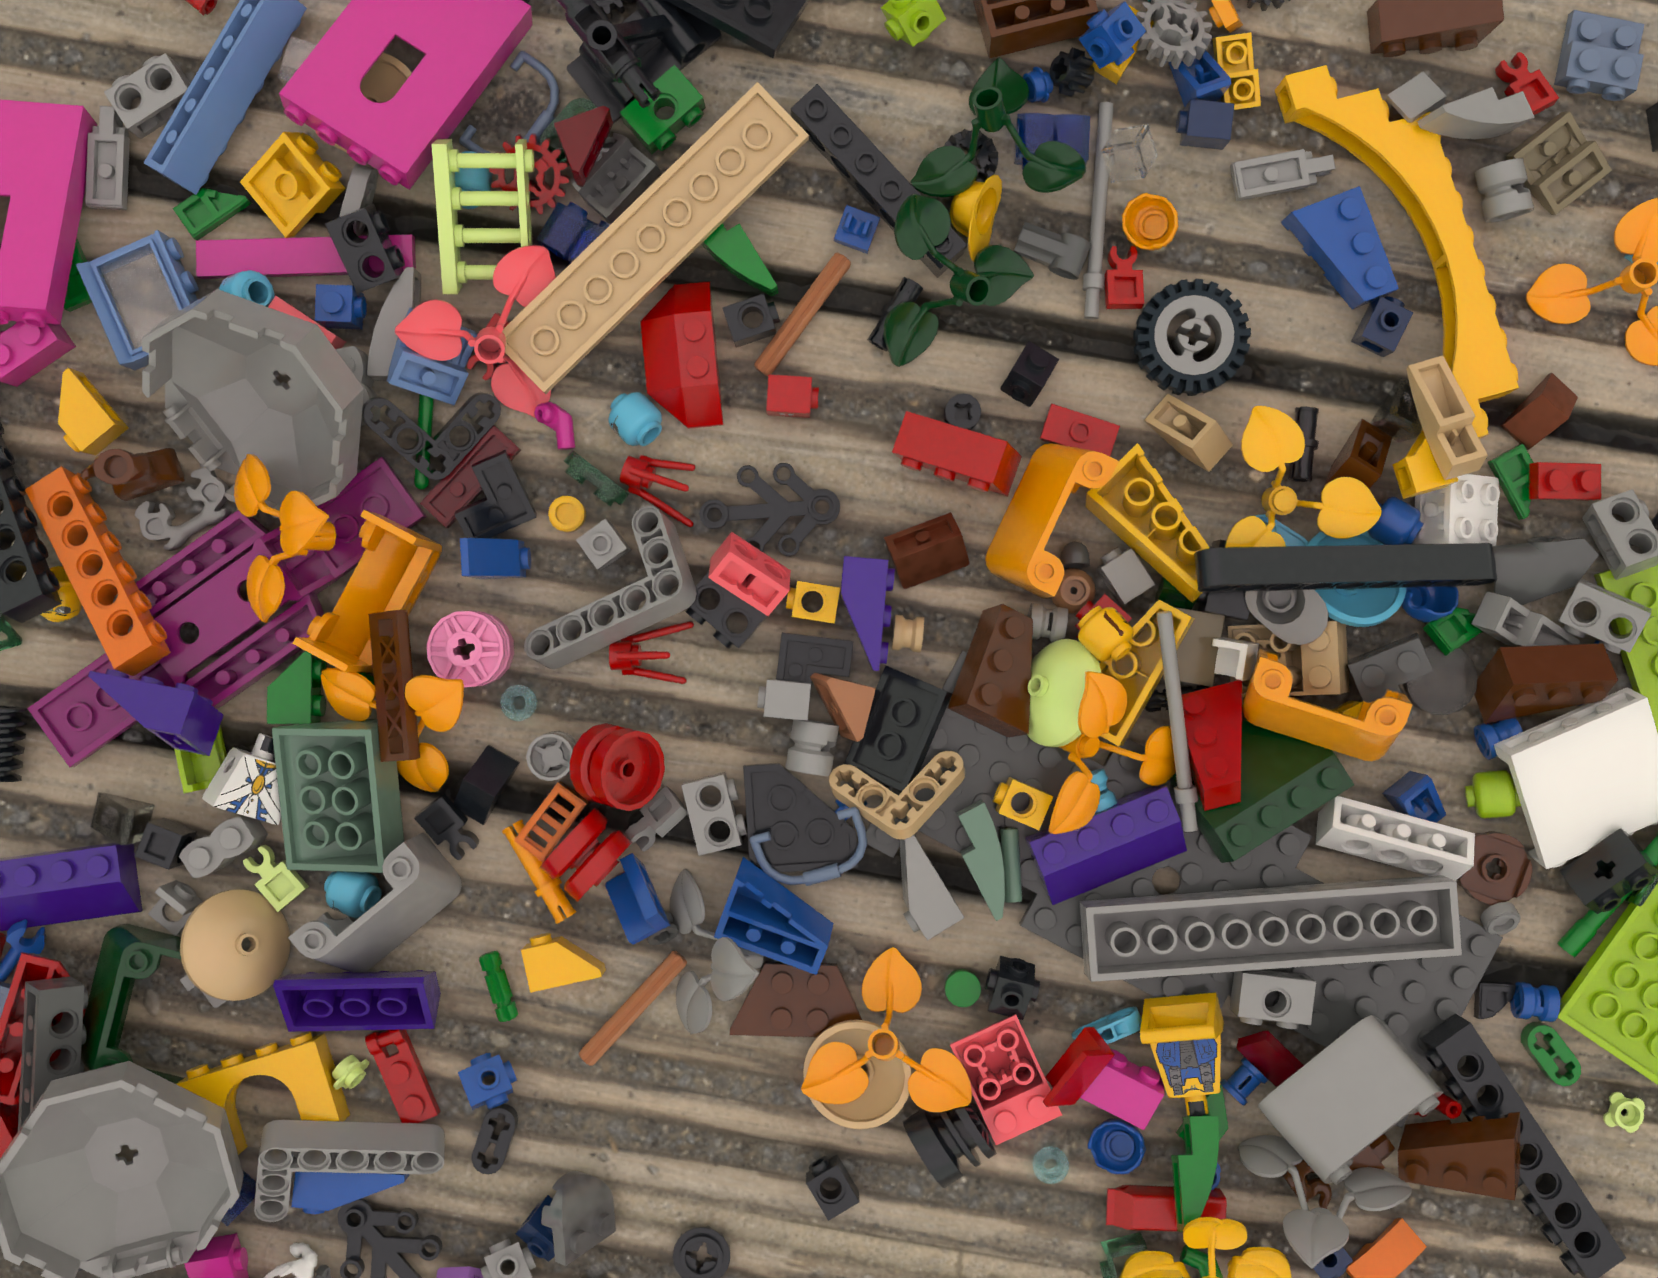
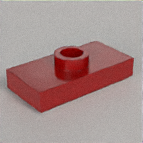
(1078, 430)

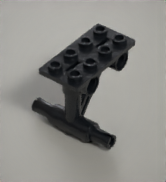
(630, 56)

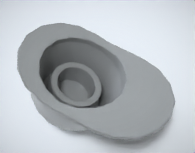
(1290, 614)

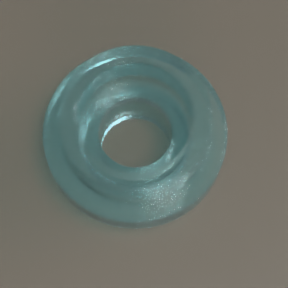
(508, 707)
(1053, 1175)

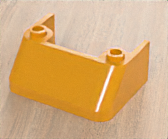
(384, 580)

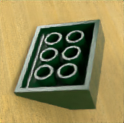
(1279, 786)

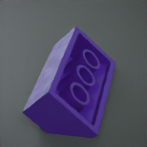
(1111, 845)
(69, 885)
(358, 1000)

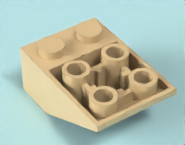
(1314, 666)

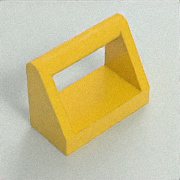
(1181, 1018)

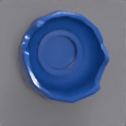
(1430, 603)
(1117, 1146)

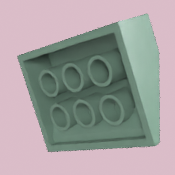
(336, 796)

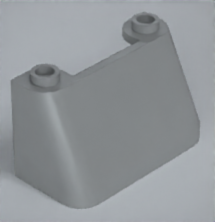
(421, 888)
(1349, 1097)

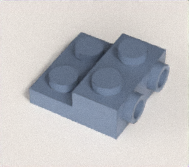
(1600, 56)

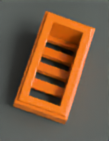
(569, 795)

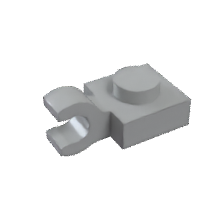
(659, 817)

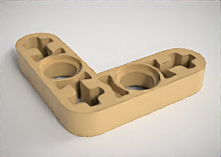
(897, 805)

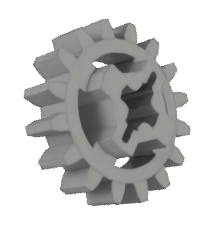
(1172, 31)

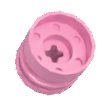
(492, 648)

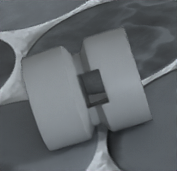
(1504, 190)
(812, 747)
(551, 755)

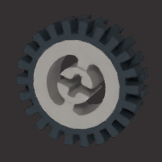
(1200, 303)

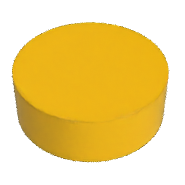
(567, 514)

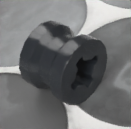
(959, 416)

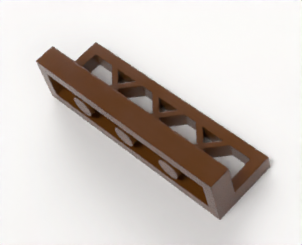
(391, 673)

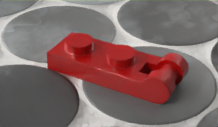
(403, 1076)

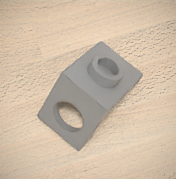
(181, 898)

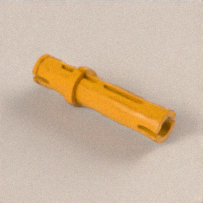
(545, 885)

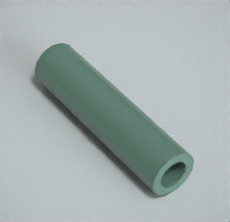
(1011, 862)

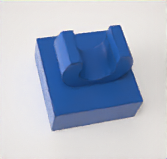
(856, 229)

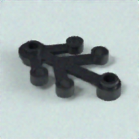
(777, 509)
(384, 1248)

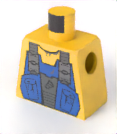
(1190, 1071)

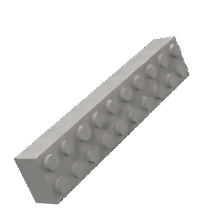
(1270, 928)

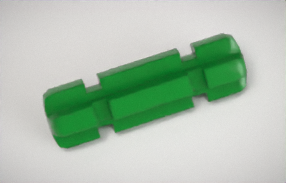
(498, 986)

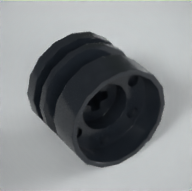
(947, 1139)

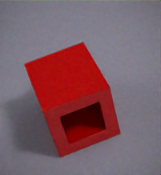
(791, 396)

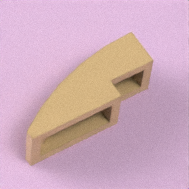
(1445, 418)

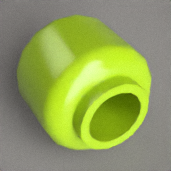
(1492, 794)

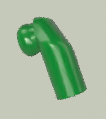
(1198, 1260)

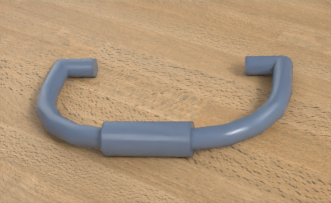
(544, 118)
(820, 874)

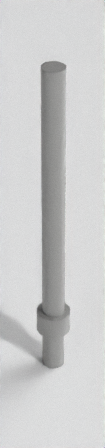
(1094, 279)
(1185, 791)

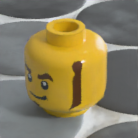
(1105, 633)

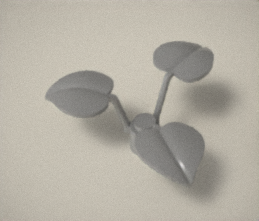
(731, 965)
(1317, 1231)

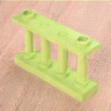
(452, 198)

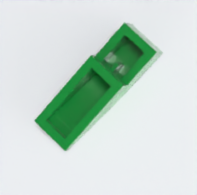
(740, 258)
(1196, 1168)

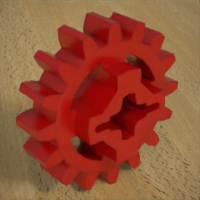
(542, 164)

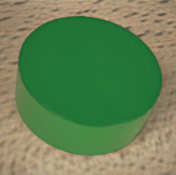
(962, 988)

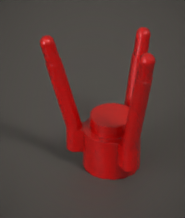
(640, 473)
(626, 654)

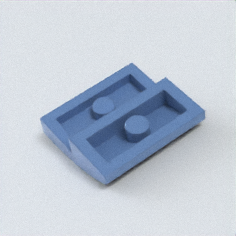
(430, 377)

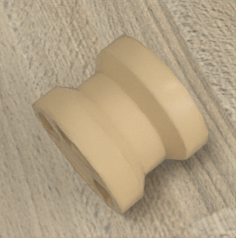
(907, 633)

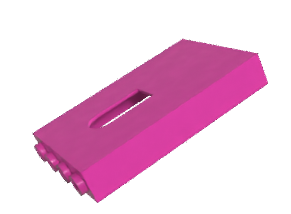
(462, 50)
(46, 183)

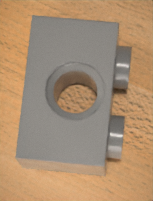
(1294, 1001)

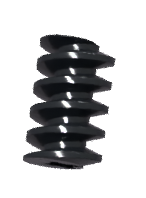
(8, 735)

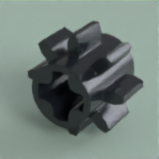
(1072, 72)

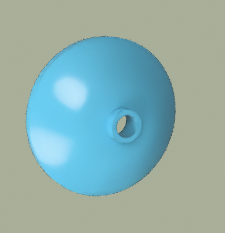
(1358, 606)

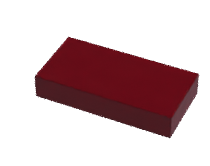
(1269, 1056)

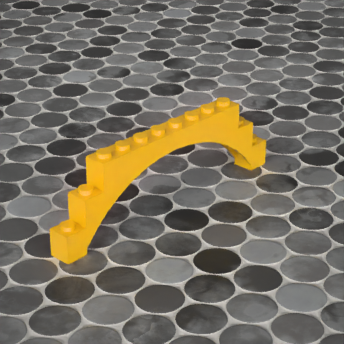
(1420, 178)

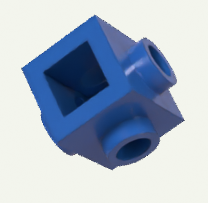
(1112, 35)
(482, 1094)

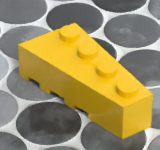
(1149, 520)
(1142, 666)

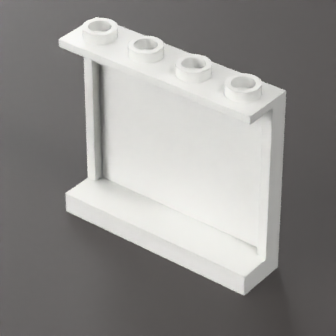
(1586, 775)

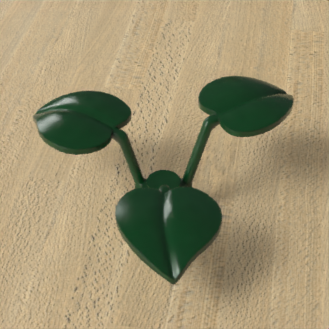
(994, 96)
(999, 274)

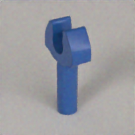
(18, 945)

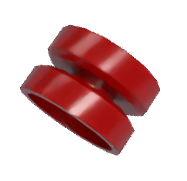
(617, 766)
(586, 855)

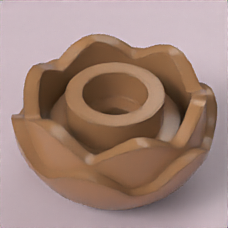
(1085, 590)

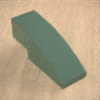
(984, 855)

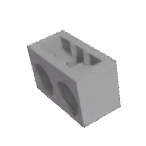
(155, 104)
(1615, 537)
(1608, 607)
(704, 814)

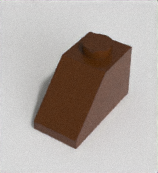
(1362, 455)

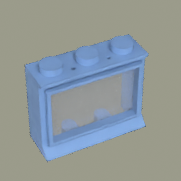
(137, 291)

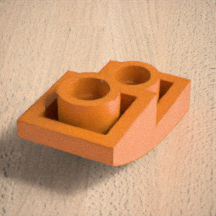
(1388, 1253)

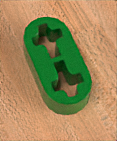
(1557, 1049)

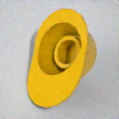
(974, 212)

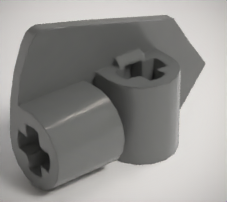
(1541, 566)

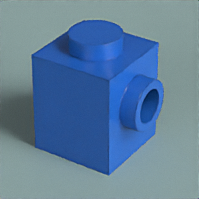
(339, 307)

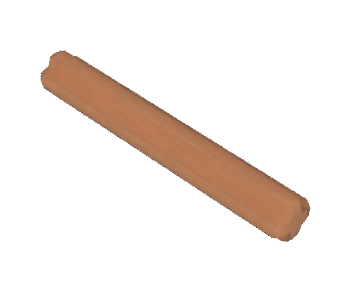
(802, 314)
(632, 1008)

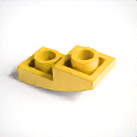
(1235, 57)

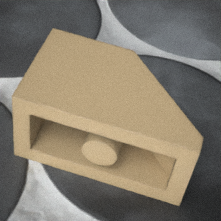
(1189, 432)

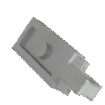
(107, 163)
(1278, 173)

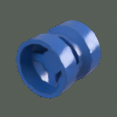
(1490, 734)
(1536, 1002)

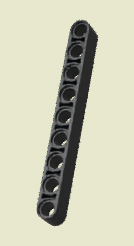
(1344, 567)

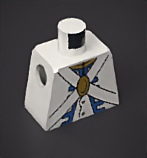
(248, 783)

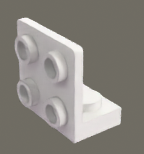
(1460, 512)

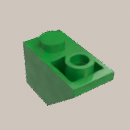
(297, 693)

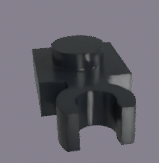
(444, 822)

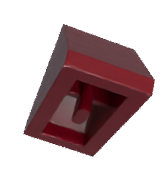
(583, 140)

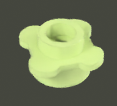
(349, 1072)
(1633, 1117)

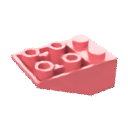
(1005, 1079)

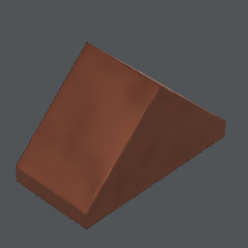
(1541, 412)

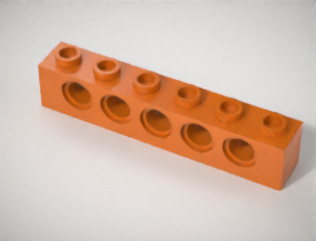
(52, 501)

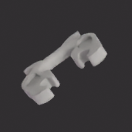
(158, 525)

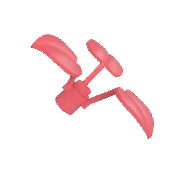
(435, 327)

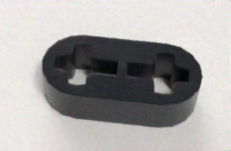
(502, 1141)

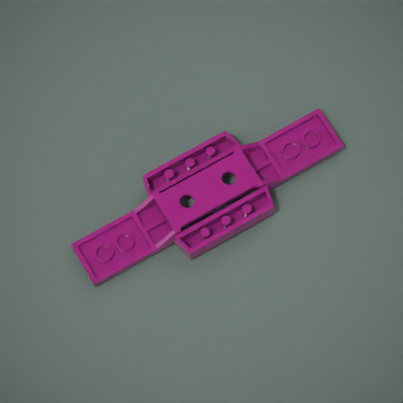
(203, 589)

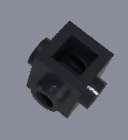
(1011, 987)

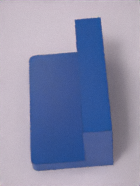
(636, 901)

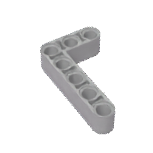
(624, 602)
(339, 1148)

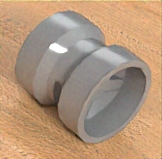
(1057, 622)

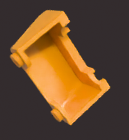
(1020, 540)
(1364, 737)

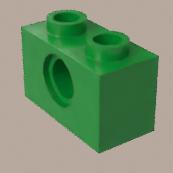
(675, 93)

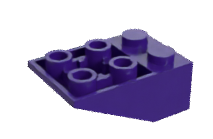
(864, 594)
(170, 713)

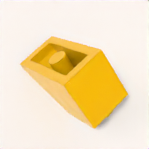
(86, 415)
(557, 963)

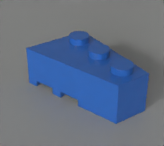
(1345, 246)
(773, 921)

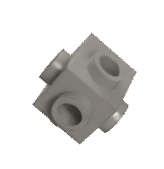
(505, 1252)

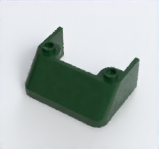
(125, 955)

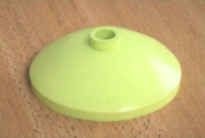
(1057, 691)

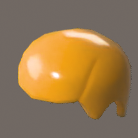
(1150, 221)

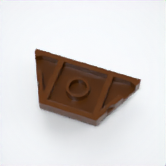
(795, 1002)

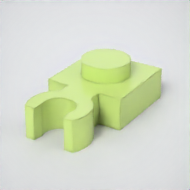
(277, 883)

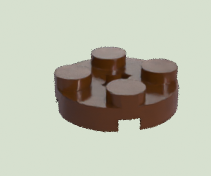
(1514, 874)

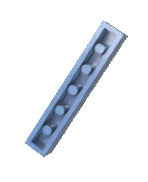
(223, 90)

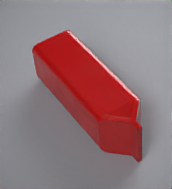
(1153, 1207)

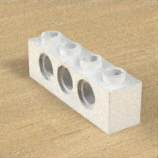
(1395, 838)

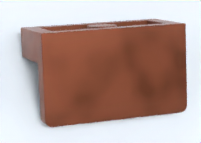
(927, 550)

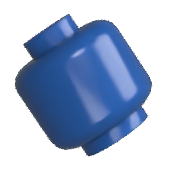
(1397, 524)

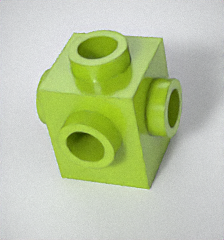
(912, 19)

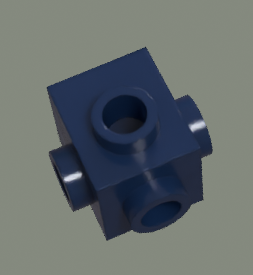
(537, 1236)

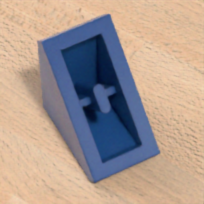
(1201, 80)
(1416, 797)

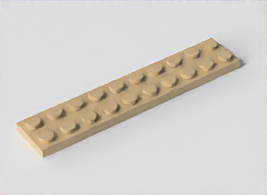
(652, 237)

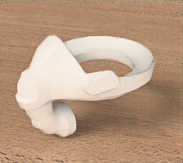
(299, 1268)

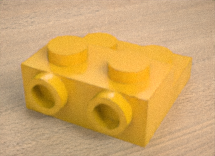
(293, 182)

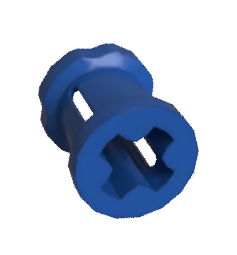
(1247, 1085)

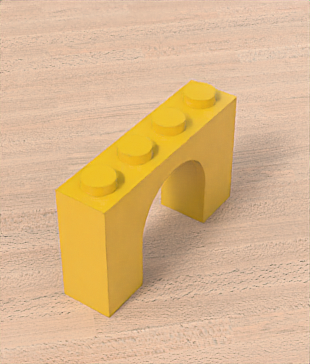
(301, 1065)

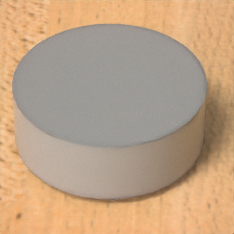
(1500, 918)

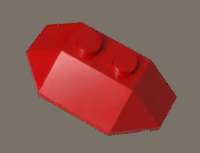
(683, 355)
(11, 1022)

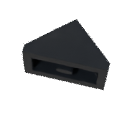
(485, 784)

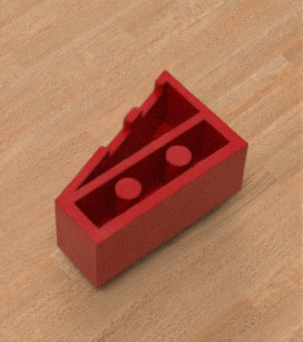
(956, 454)
(1214, 742)

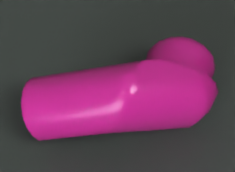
(559, 421)

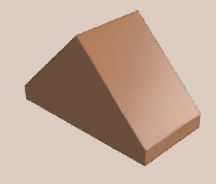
(846, 703)

